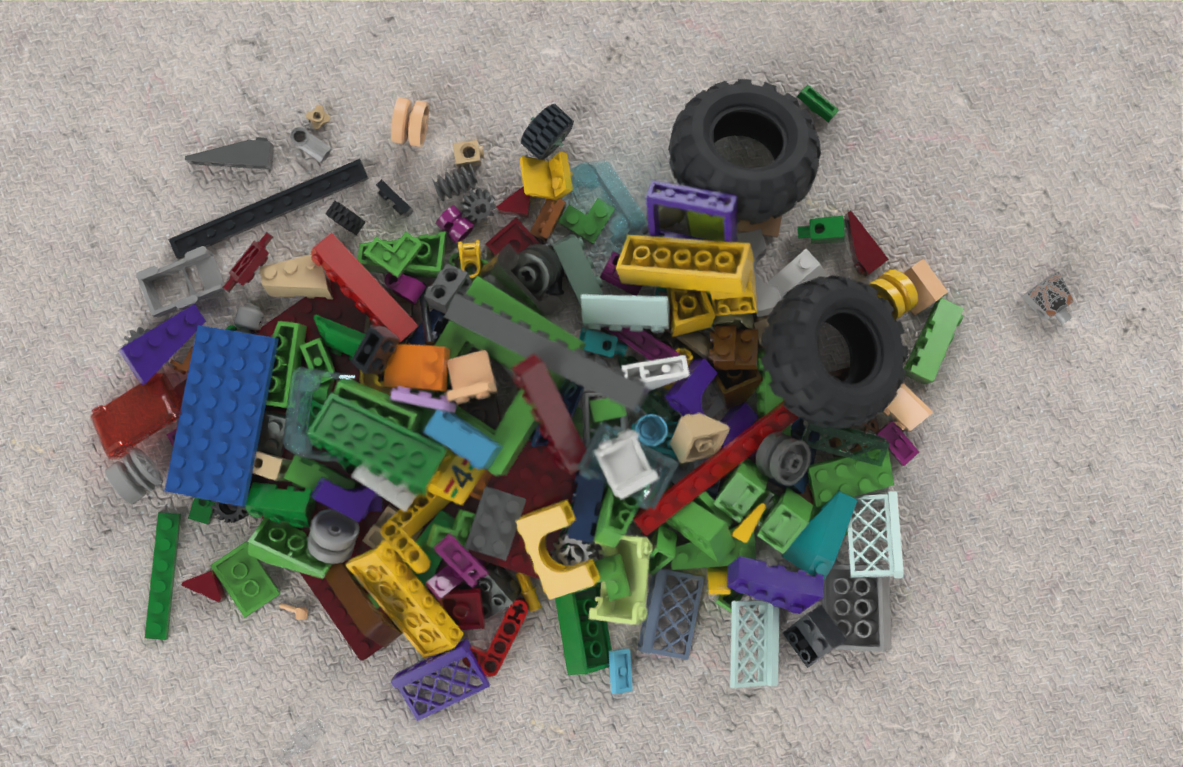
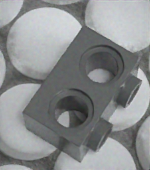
(446, 288)

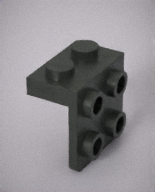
(497, 590)

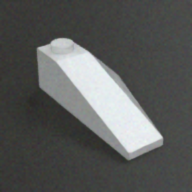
(798, 271)

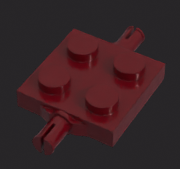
(253, 257)

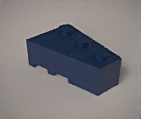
(586, 508)

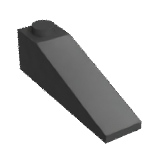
(244, 154)

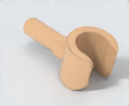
(300, 612)

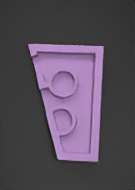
(422, 398)

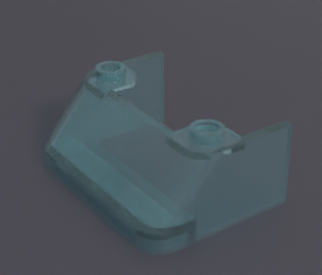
(295, 436)

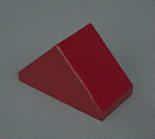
(517, 204)
(206, 585)

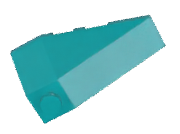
(822, 537)

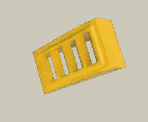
(746, 528)

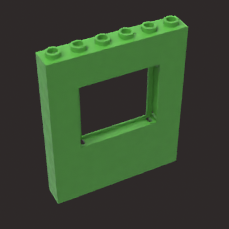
(517, 422)

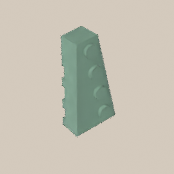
(577, 266)

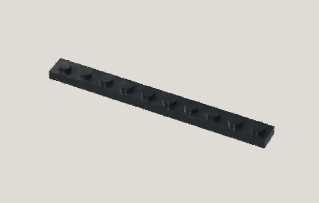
(269, 208)

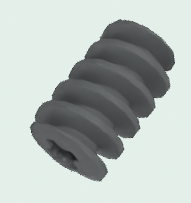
(455, 182)

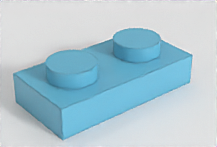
(620, 671)

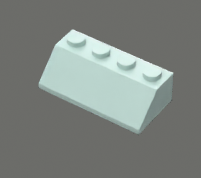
(625, 312)

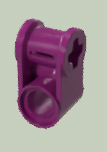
(405, 287)

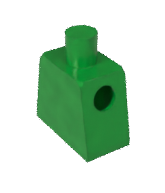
(832, 227)

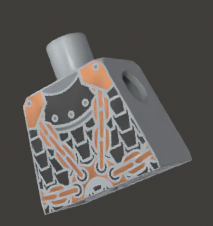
(1050, 298)

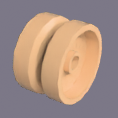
(410, 122)

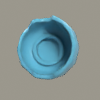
(651, 430)

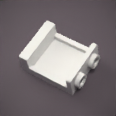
(624, 464)

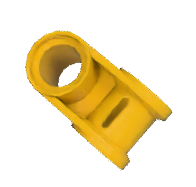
(470, 256)

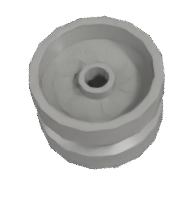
(332, 536)

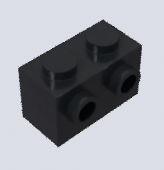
(375, 350)

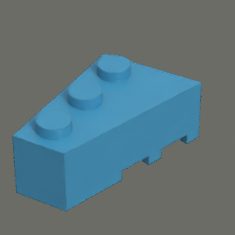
(463, 439)

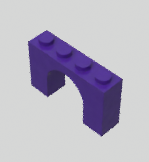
(687, 394)
(347, 501)

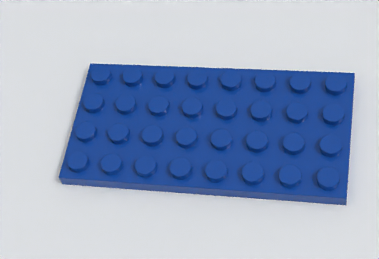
(221, 415)

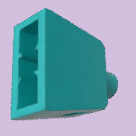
(594, 343)

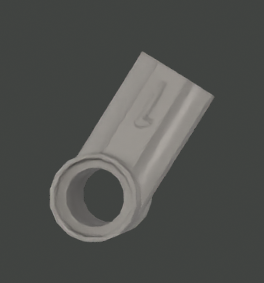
(311, 144)

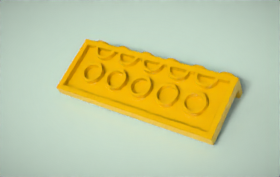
(405, 600)

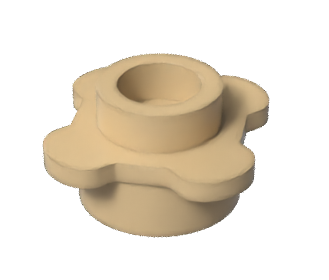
(324, 118)

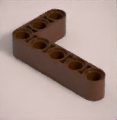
(360, 607)

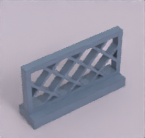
(654, 605)

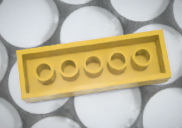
(685, 264)

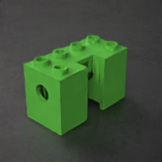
(783, 516)

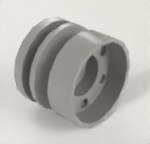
(134, 476)

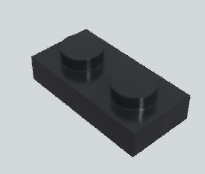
(400, 205)

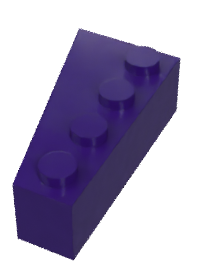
(157, 346)
(775, 584)

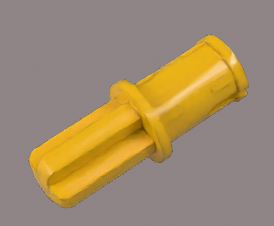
(529, 592)

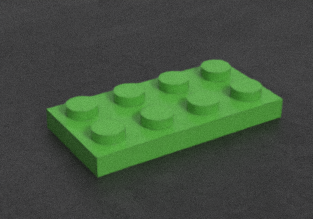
(848, 477)

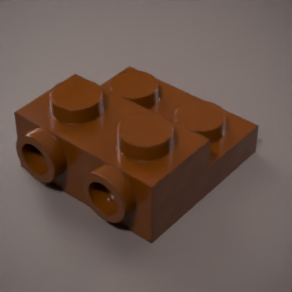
(734, 348)

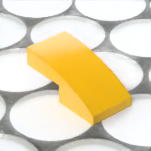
(717, 580)

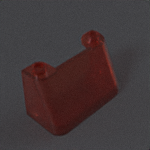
(136, 415)

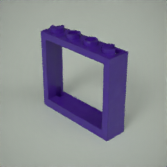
(692, 200)

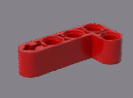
(501, 635)

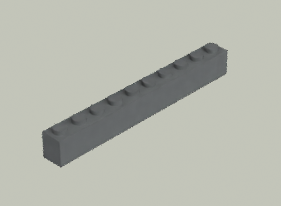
(555, 355)

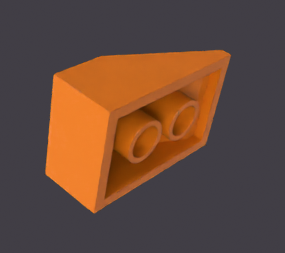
(418, 367)

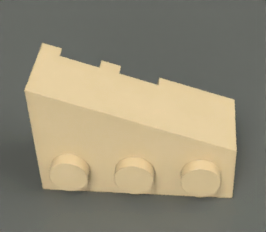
(296, 278)

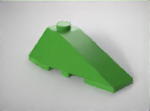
(285, 547)

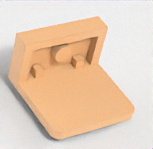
(471, 377)

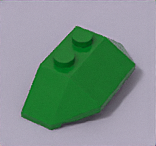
(338, 337)

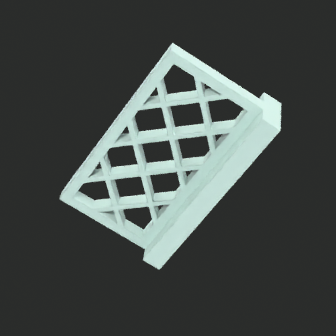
(893, 537)
(766, 643)

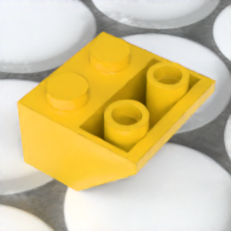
(736, 303)

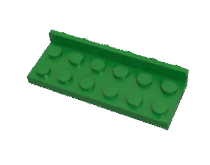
(376, 444)

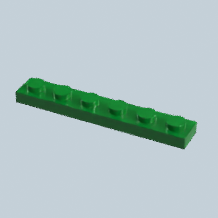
(162, 576)

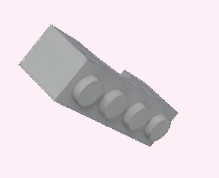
(767, 294)

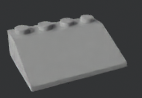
(859, 607)

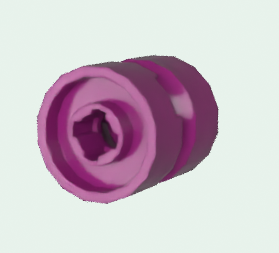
(453, 223)

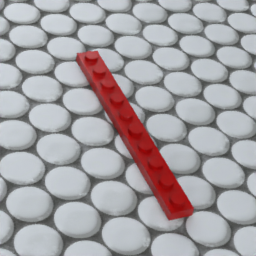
(713, 469)

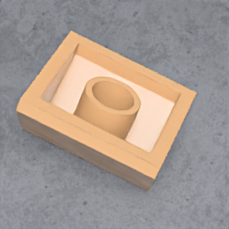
(926, 284)

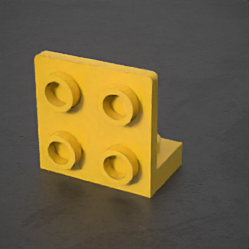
(546, 178)

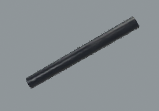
(426, 319)

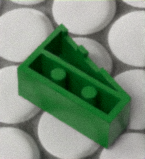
(281, 504)

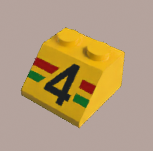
(454, 478)

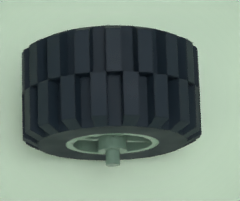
(547, 131)

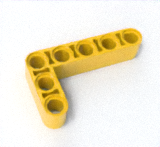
(404, 525)

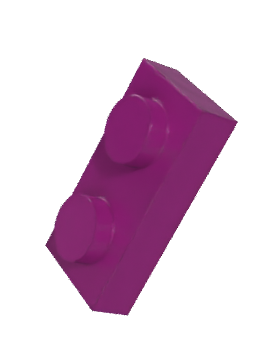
(899, 444)

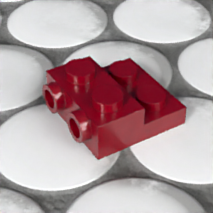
(464, 607)

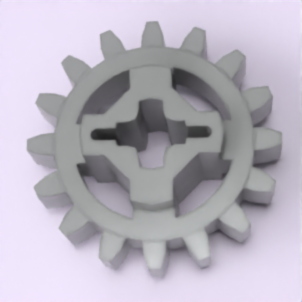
(575, 552)

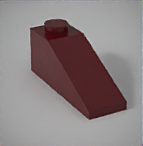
(864, 250)

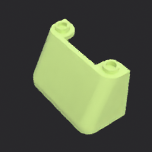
(631, 609)

